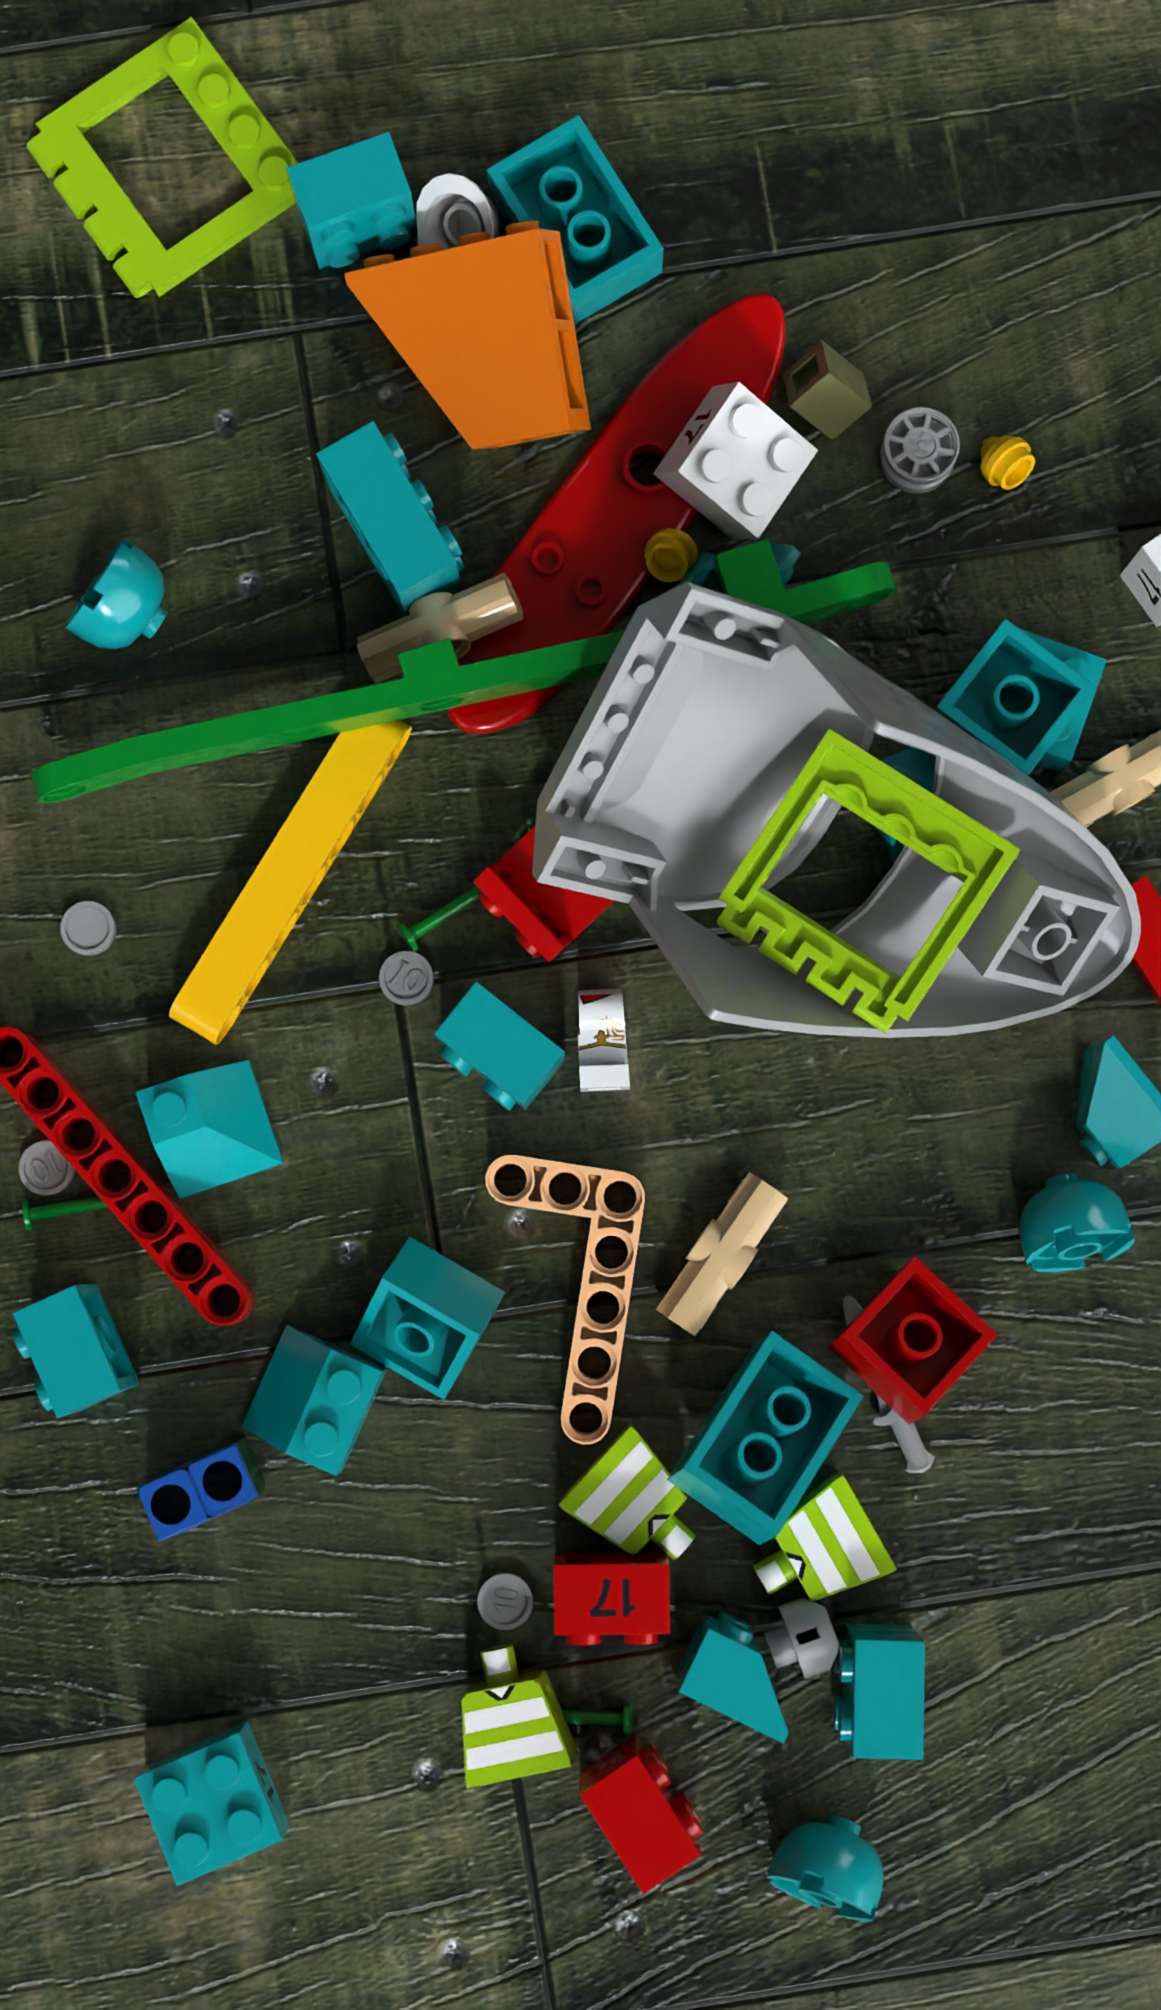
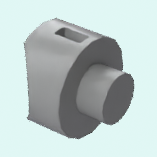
(814, 1656)

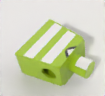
(630, 1498)
(826, 1544)
(512, 1723)

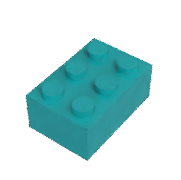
(575, 191)
(391, 516)
(765, 1438)

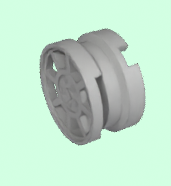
(918, 450)

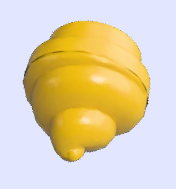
(1006, 461)
(670, 554)

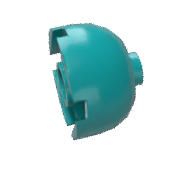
(121, 600)
(1072, 1222)
(829, 1868)

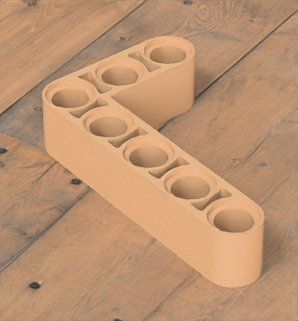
(595, 1277)

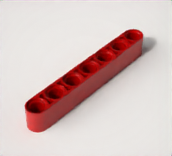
(144, 1187)

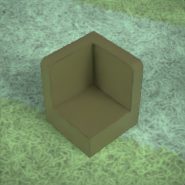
(826, 390)

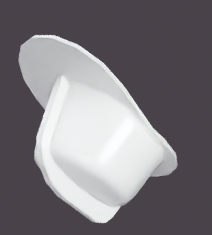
(454, 208)

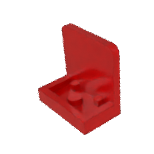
(541, 912)

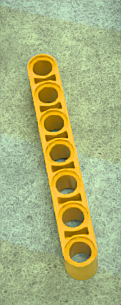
(287, 878)

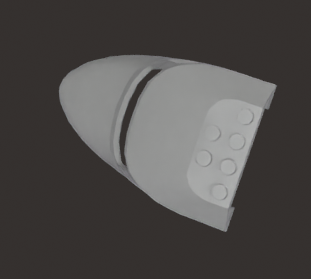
(695, 750)

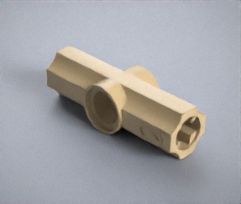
(439, 617)
(1114, 781)
(722, 1253)

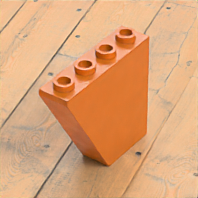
(485, 332)

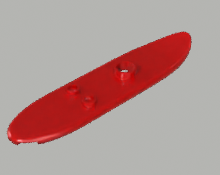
(588, 543)

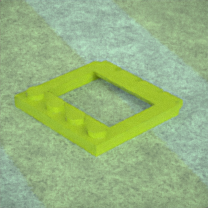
(230, 118)
(909, 816)

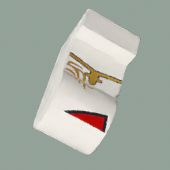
(602, 1041)

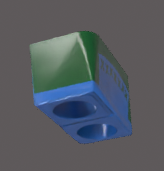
(202, 1504)

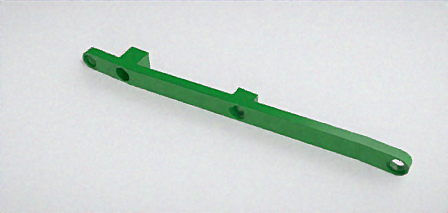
(438, 683)

